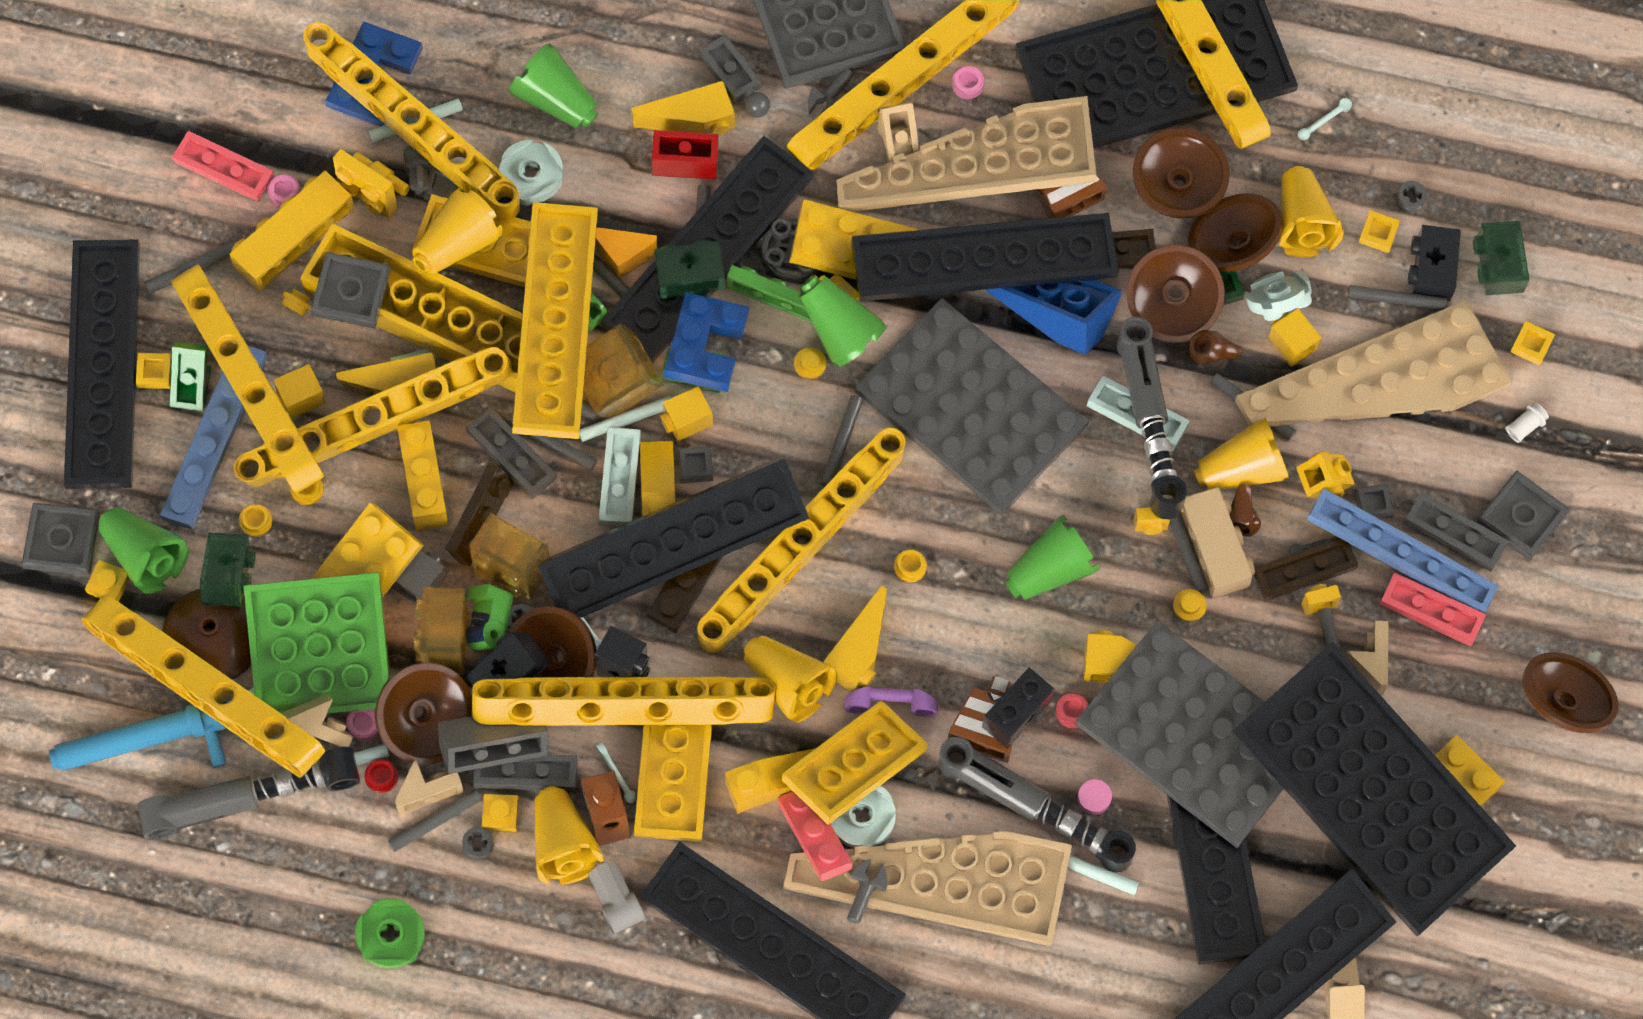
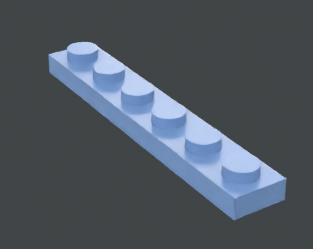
(205, 453)
(1401, 551)

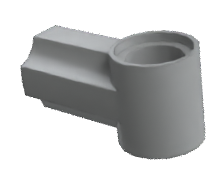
(619, 905)

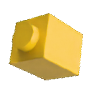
(1294, 337)
(299, 391)
(686, 414)

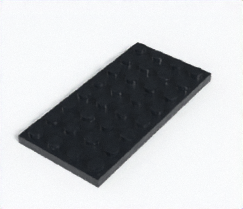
(1139, 74)
(1374, 789)

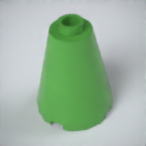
(555, 89)
(839, 319)
(143, 549)
(1051, 562)

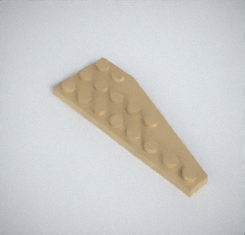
(1022, 151)
(1413, 369)
(973, 881)

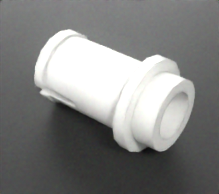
(1527, 422)

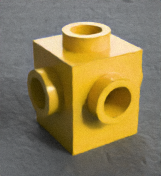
(1325, 472)

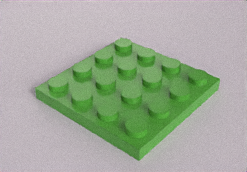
(318, 641)

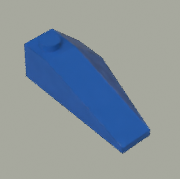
(1065, 311)

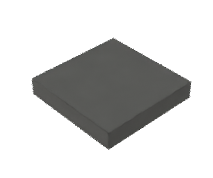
(350, 290)
(1523, 515)
(60, 539)

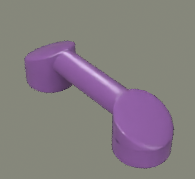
(921, 702)

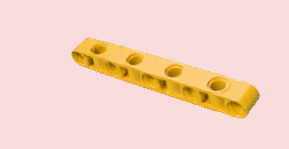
(1216, 70)
(897, 78)
(395, 104)
(247, 379)
(397, 405)
(784, 556)
(203, 686)
(623, 701)

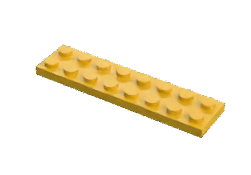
(555, 321)

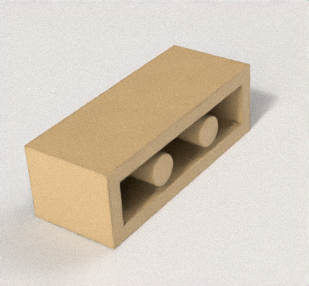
(1217, 542)

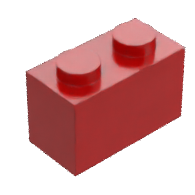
(685, 154)

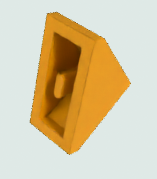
(624, 249)

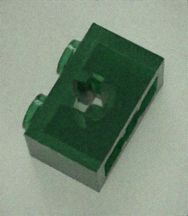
(1501, 258)
(706, 271)
(226, 569)

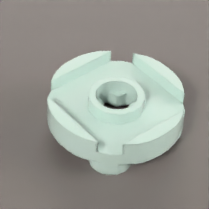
(535, 155)
(1279, 294)
(869, 833)

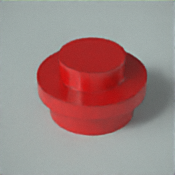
(381, 776)

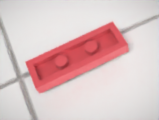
(223, 166)
(1432, 609)
(815, 838)

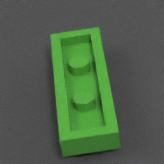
(771, 292)

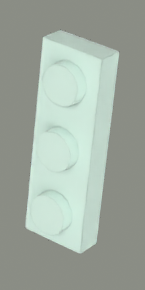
(1115, 403)
(619, 476)

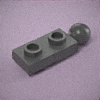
(738, 77)

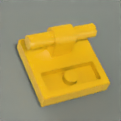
(369, 182)

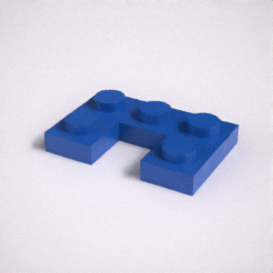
(382, 48)
(687, 355)

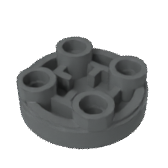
(777, 250)

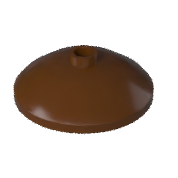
(1186, 157)
(1238, 231)
(1170, 316)
(560, 630)
(225, 646)
(1570, 693)
(442, 697)

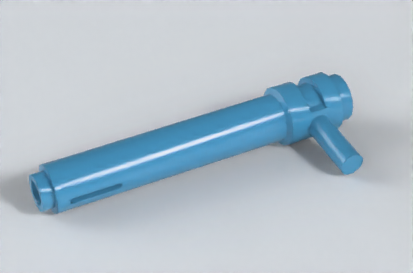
(140, 736)

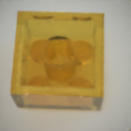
(618, 372)
(508, 556)
(442, 627)

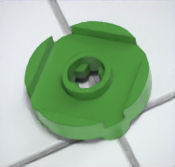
(403, 948)

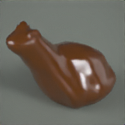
(1212, 346)
(1243, 513)

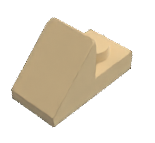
(898, 130)
(1373, 664)
(311, 718)
(417, 794)
(1344, 994)

